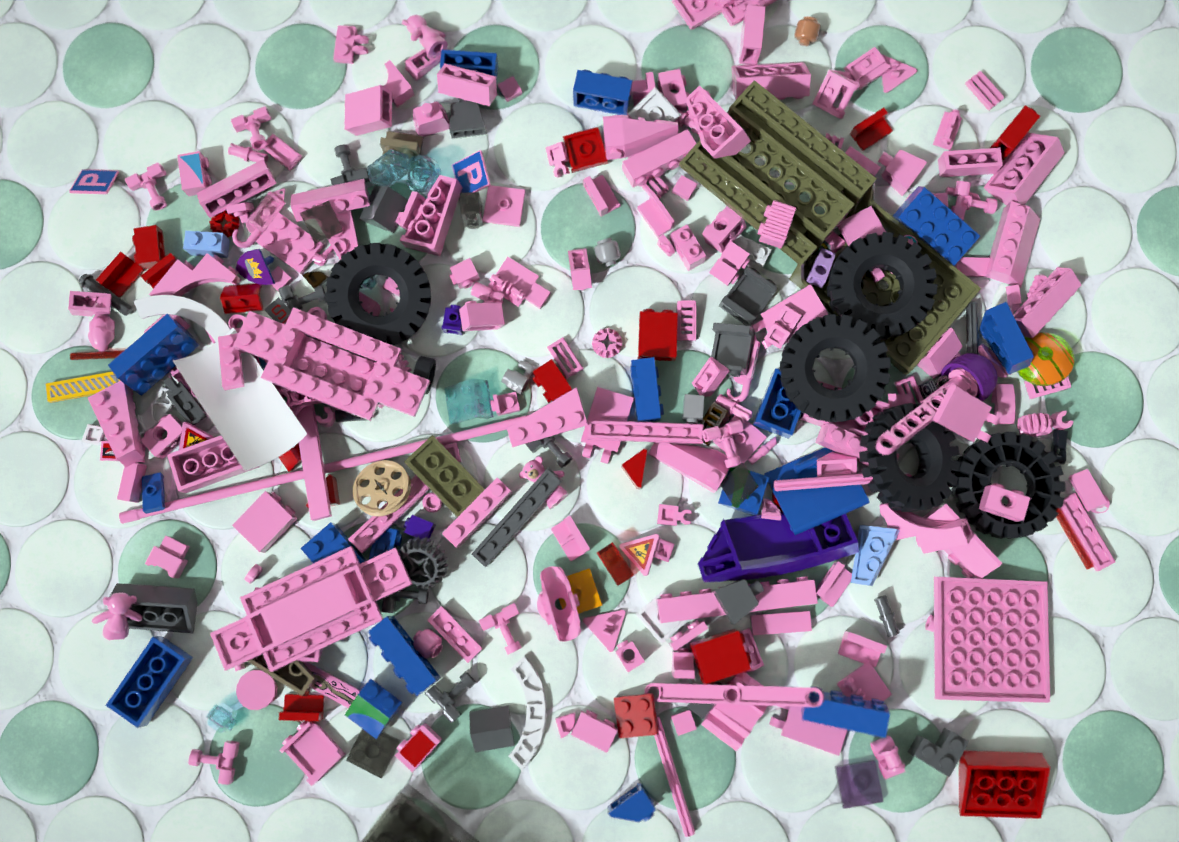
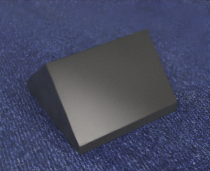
(384, 208)
(491, 728)

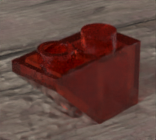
(615, 564)

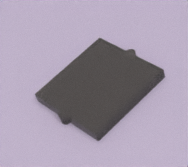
(321, 221)
(739, 485)

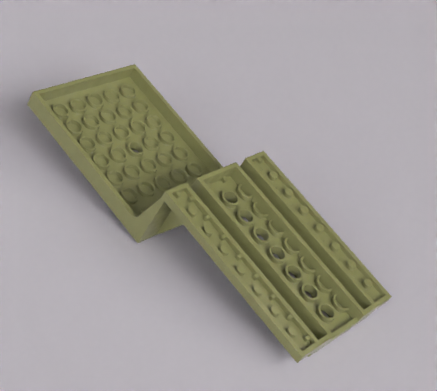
(839, 188)

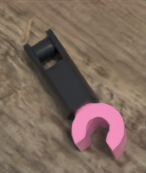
(339, 415)
(1060, 436)

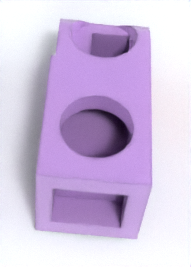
(821, 268)

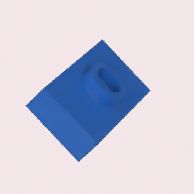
(153, 493)

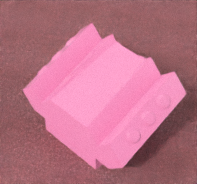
(733, 721)

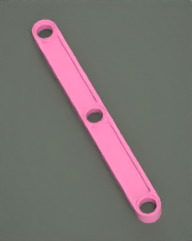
(746, 694)

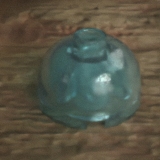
(423, 173)

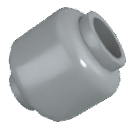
(607, 252)

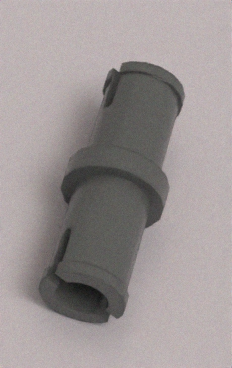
(886, 616)

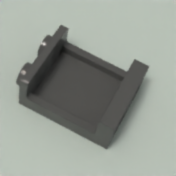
(748, 296)
(733, 347)

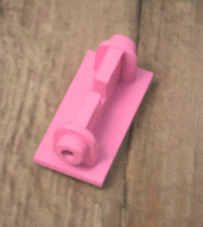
(948, 129)

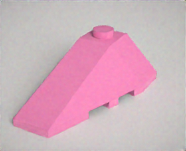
(631, 136)

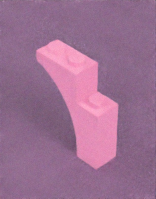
(184, 276)
(929, 533)

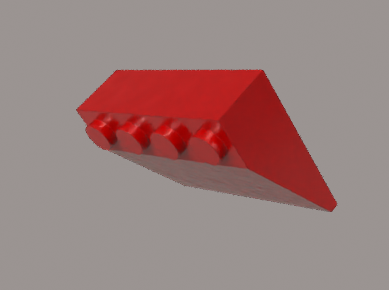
(1002, 784)

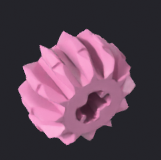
(1035, 424)

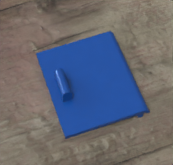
(815, 505)

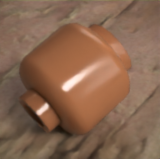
(807, 30)

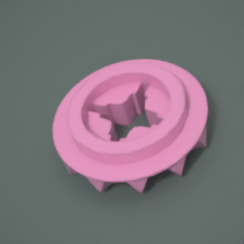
(613, 348)

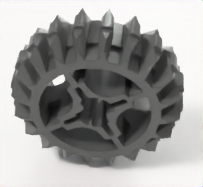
(426, 574)

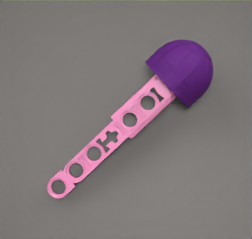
(968, 372)

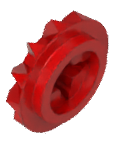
(229, 228)

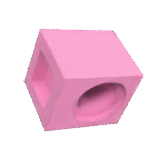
(629, 664)

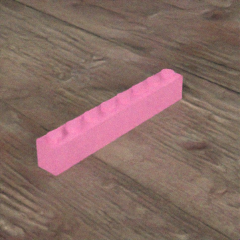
(706, 605)

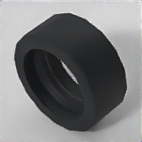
(425, 368)

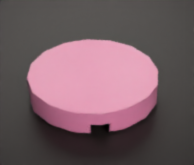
(256, 690)

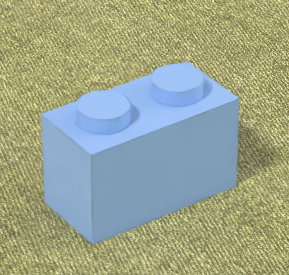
(200, 243)

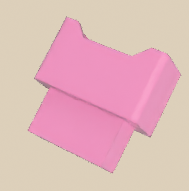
(169, 556)

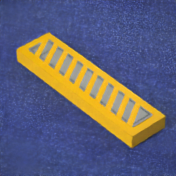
(79, 387)

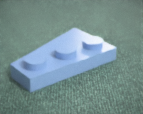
(873, 550)

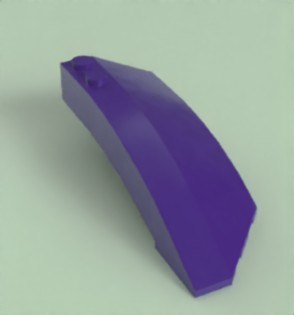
(768, 548)

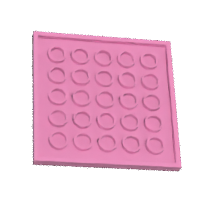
(991, 640)

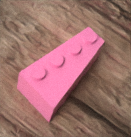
(432, 223)
(554, 418)

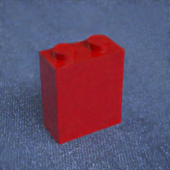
(1016, 131)
(657, 335)
(721, 656)

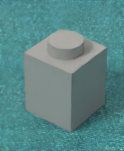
(693, 408)

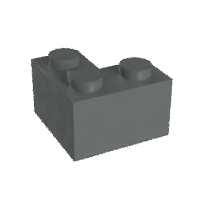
(942, 755)

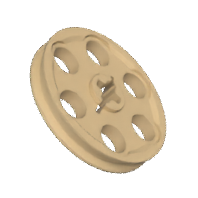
(385, 480)

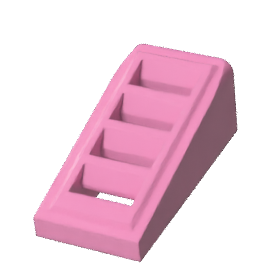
(415, 69)
(686, 304)
(1064, 385)

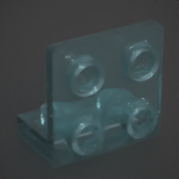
(468, 401)

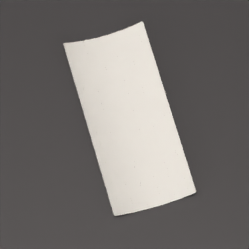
(249, 418)

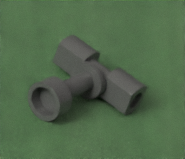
(348, 174)
(294, 301)
(563, 458)
(389, 602)
(446, 700)

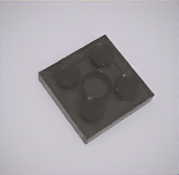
(373, 754)

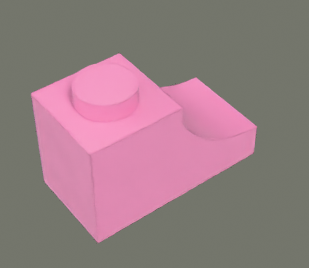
(398, 85)
(579, 269)
(89, 303)
(683, 664)

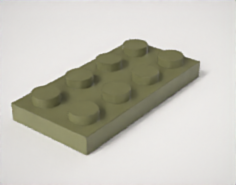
(444, 476)

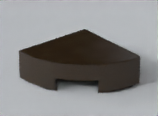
(315, 278)

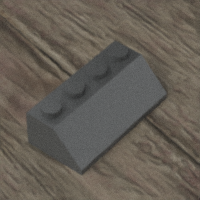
(161, 607)

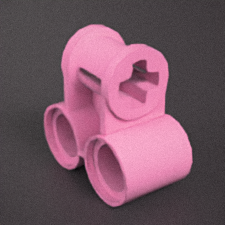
(888, 757)

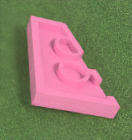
(347, 239)

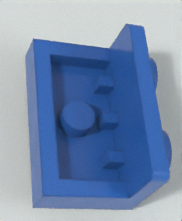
(388, 541)

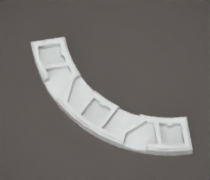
(183, 307)
(149, 419)
(535, 714)

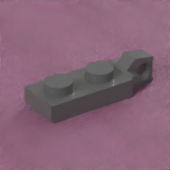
(184, 401)

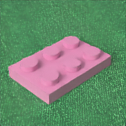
(289, 243)

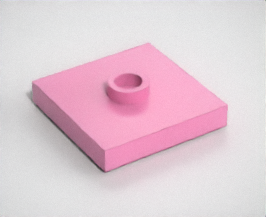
(504, 206)
(745, 442)

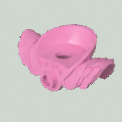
(555, 586)

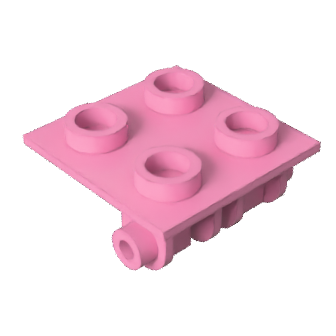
(513, 281)
(864, 683)

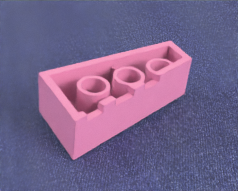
(118, 421)

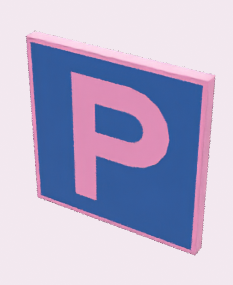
(472, 173)
(94, 181)

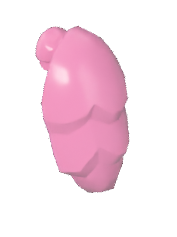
(101, 331)
(989, 354)

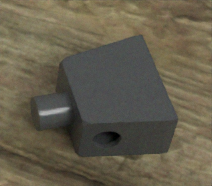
(465, 119)
(738, 599)

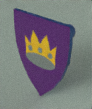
(255, 267)

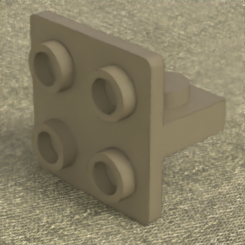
(402, 142)

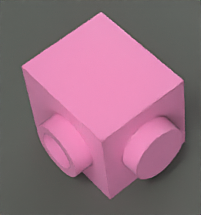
(464, 274)

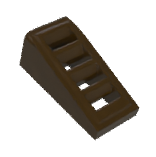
(711, 414)

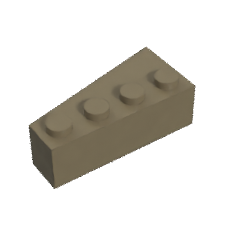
(292, 675)

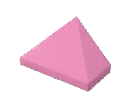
(836, 464)

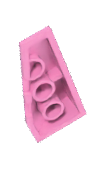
(716, 129)
(697, 463)

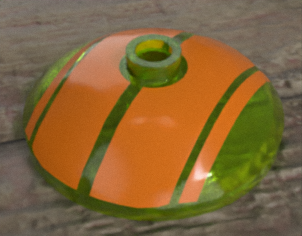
(1051, 368)

